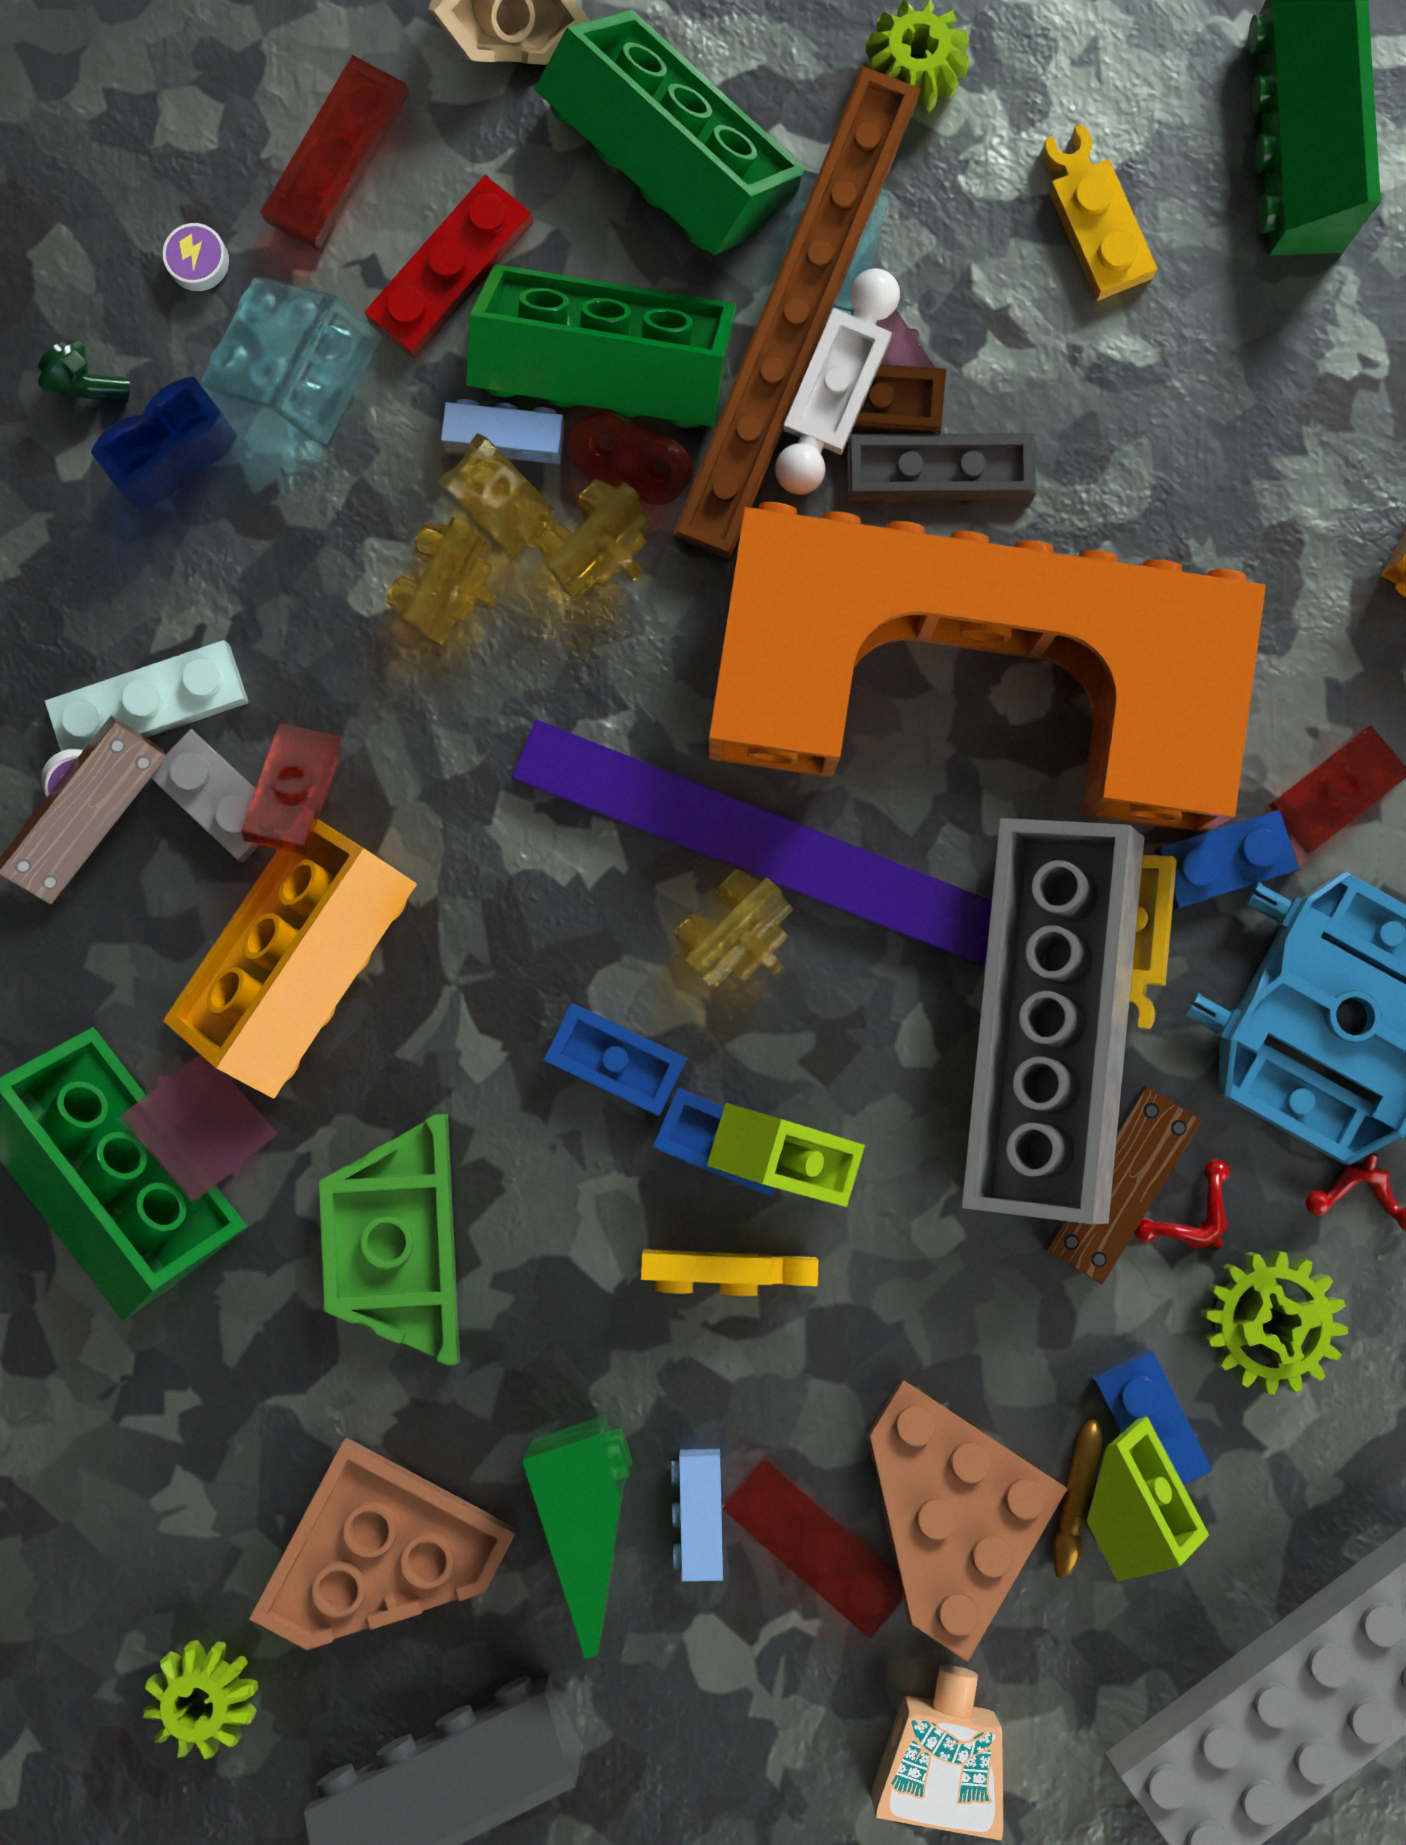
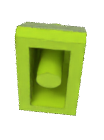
(785, 1155)
(1142, 1508)

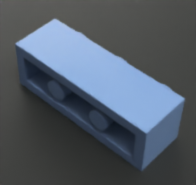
(514, 432)
(698, 1515)

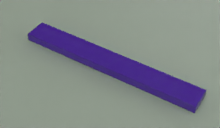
(756, 842)

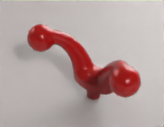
(1320, 1202)
(1206, 1232)

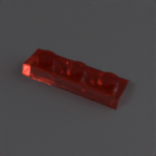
(335, 152)
(815, 1546)

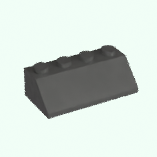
(457, 1779)

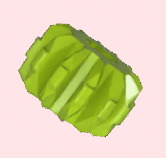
(924, 35)
(177, 1708)

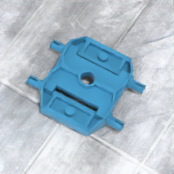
(1297, 1003)

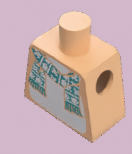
(944, 1762)

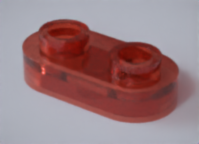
(632, 457)

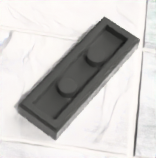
(941, 467)

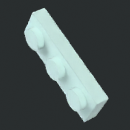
(152, 697)

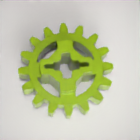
(1300, 1315)

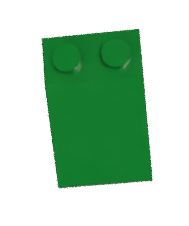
(578, 1496)

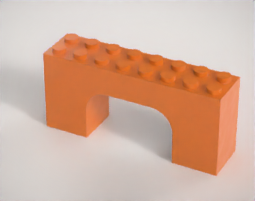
(1150, 645)

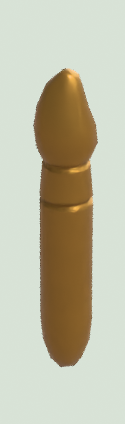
(1067, 1542)

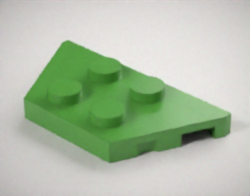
(393, 1242)

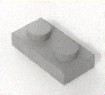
(208, 791)

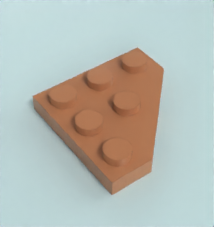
(954, 1515)
(377, 1552)

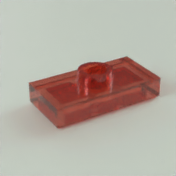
(292, 789)
(1339, 789)

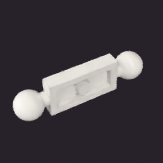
(837, 381)

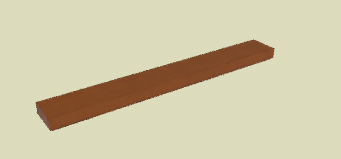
(797, 311)

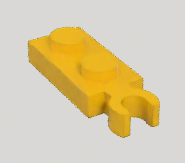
(1097, 218)
(1152, 932)
(735, 1272)

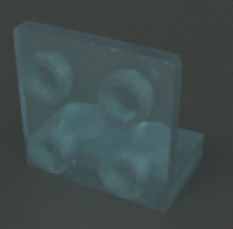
(293, 355)

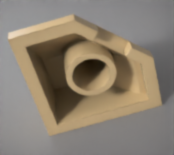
(506, 28)

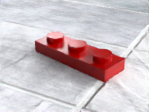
(449, 266)

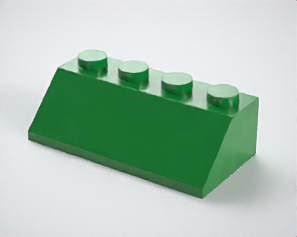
(1315, 123)
(668, 129)
(600, 345)
(97, 1179)

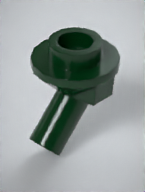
(66, 371)

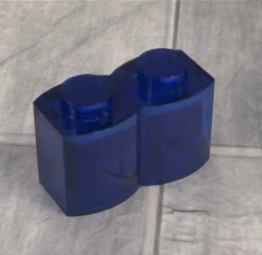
(173, 436)

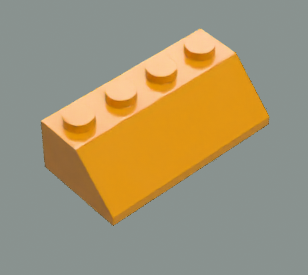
(288, 958)

